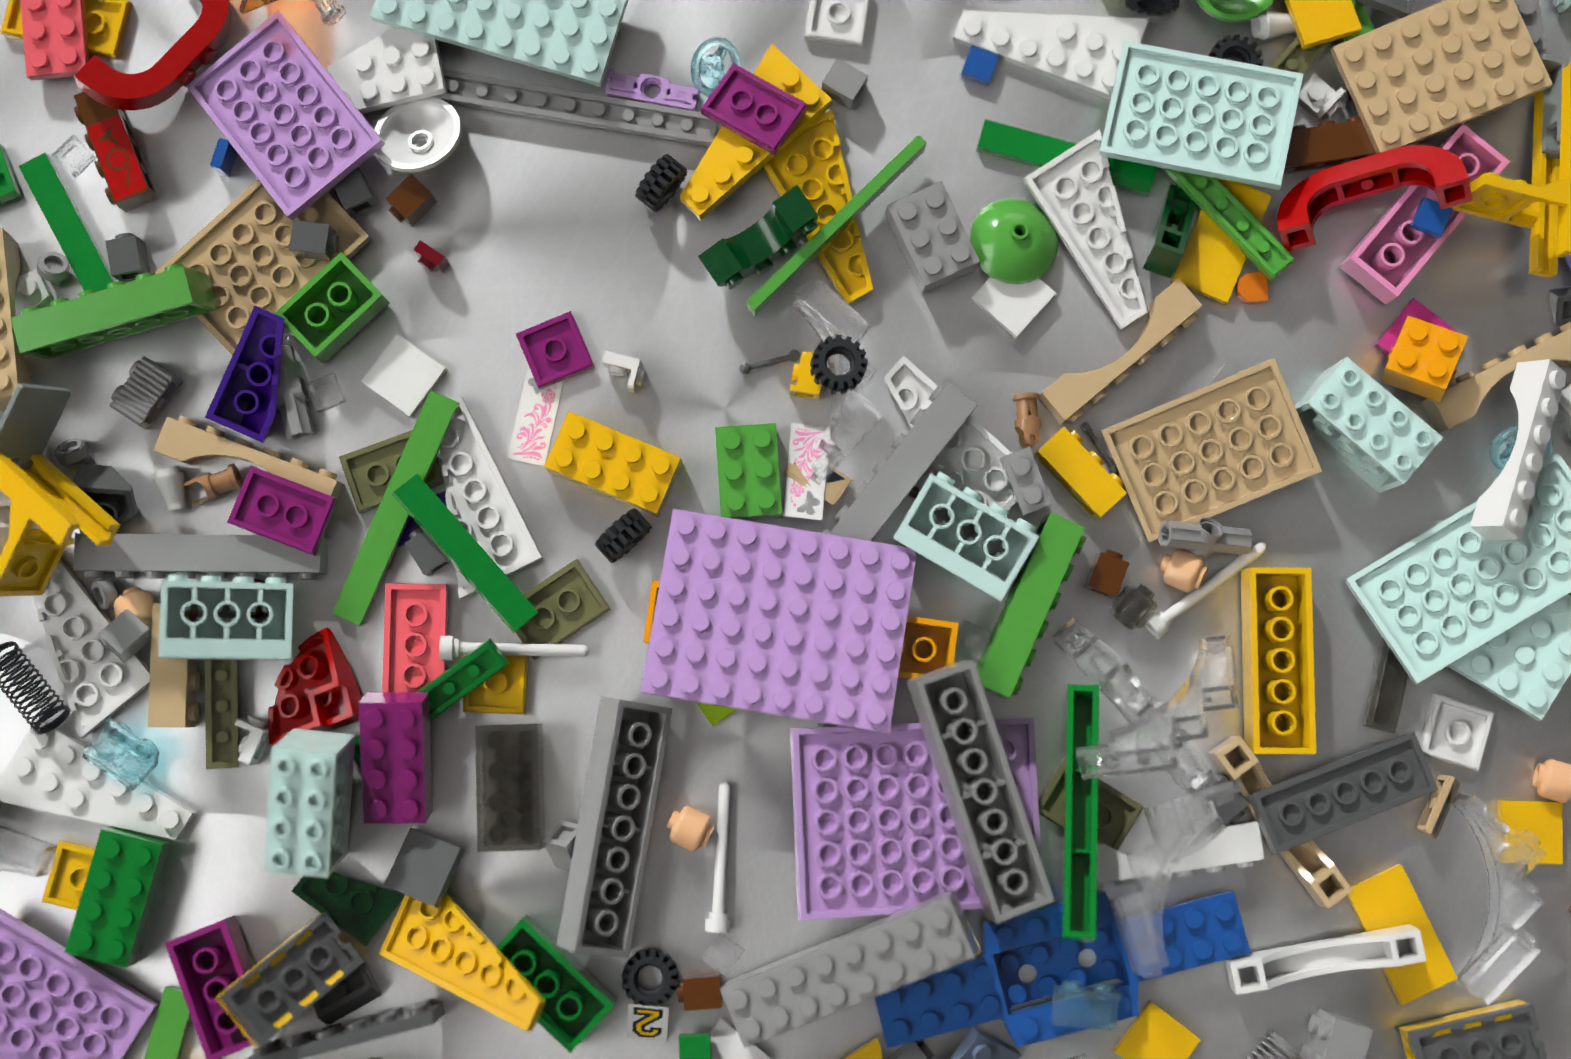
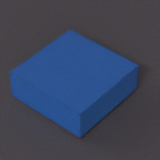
(979, 65)
(223, 157)
(1430, 218)

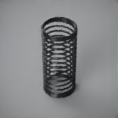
(45, 715)

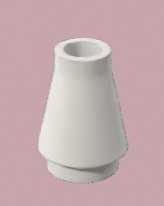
(1271, 25)
(170, 485)

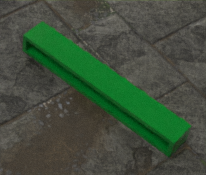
(1080, 818)

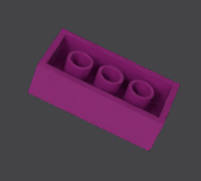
(395, 757)
(205, 966)

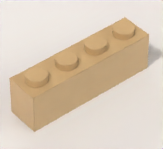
(172, 683)

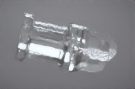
(330, 10)

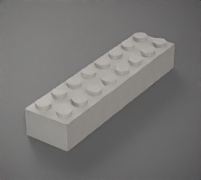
(980, 791)
(614, 828)
(850, 968)

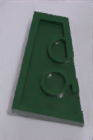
(350, 903)

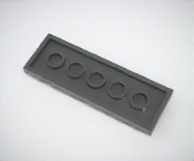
(1342, 792)
(360, 1031)

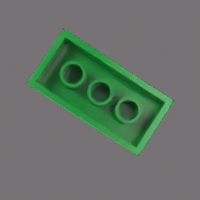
(118, 897)
(571, 994)

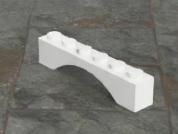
(1504, 506)
(1228, 844)
(1290, 963)

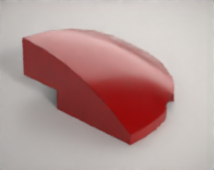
(314, 690)

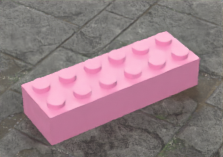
(1396, 252)

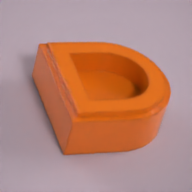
(1252, 288)

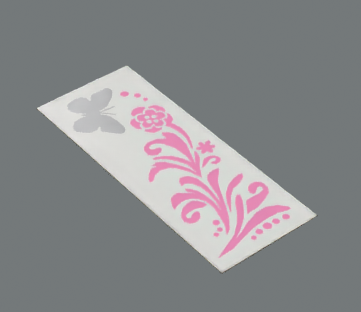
(534, 421)
(804, 451)

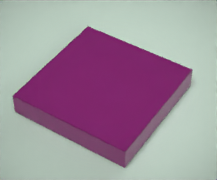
(555, 350)

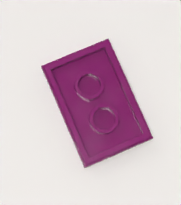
(754, 109)
(282, 510)

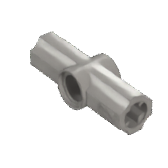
(293, 397)
(1205, 537)

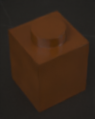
(410, 200)
(1106, 574)
(700, 991)

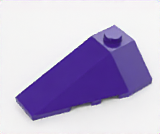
(251, 382)

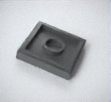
(424, 867)

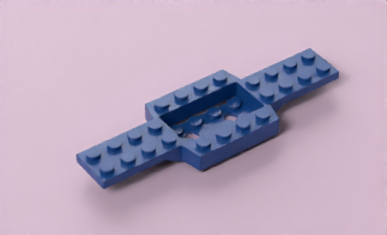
(990, 983)

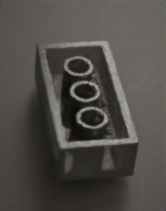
(509, 787)

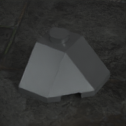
(108, 490)

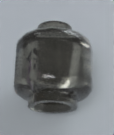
(1134, 606)

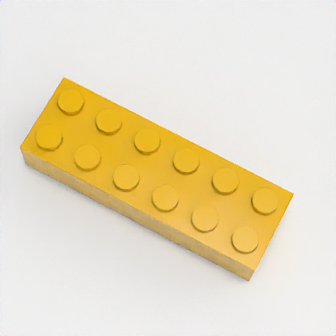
(1278, 660)

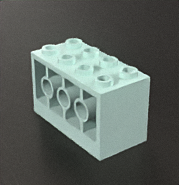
(1365, 426)
(970, 556)
(211, 637)
(309, 803)

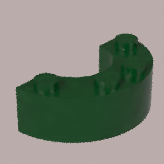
(763, 242)

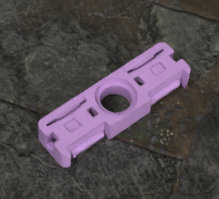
(633, 88)

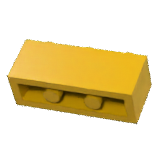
(1081, 473)

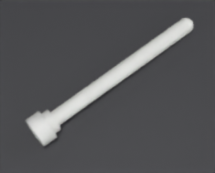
(1160, 622)
(453, 647)
(717, 918)

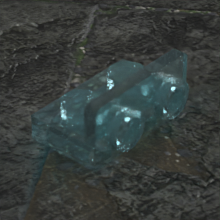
(122, 754)
(1085, 1006)

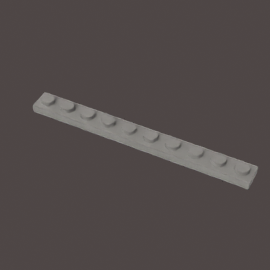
(578, 108)

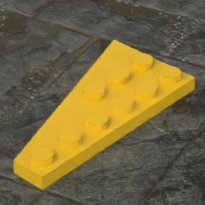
(734, 159)
(818, 169)
(459, 957)

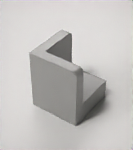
(844, 83)
(125, 635)
(561, 844)

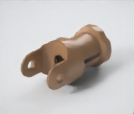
(1027, 420)
(218, 483)

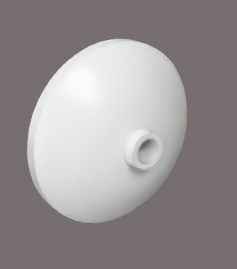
(418, 134)

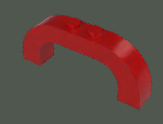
(168, 74)
(1366, 177)

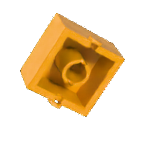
(1424, 359)

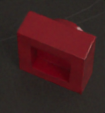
(430, 257)

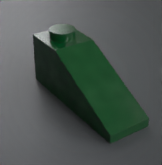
(1170, 233)

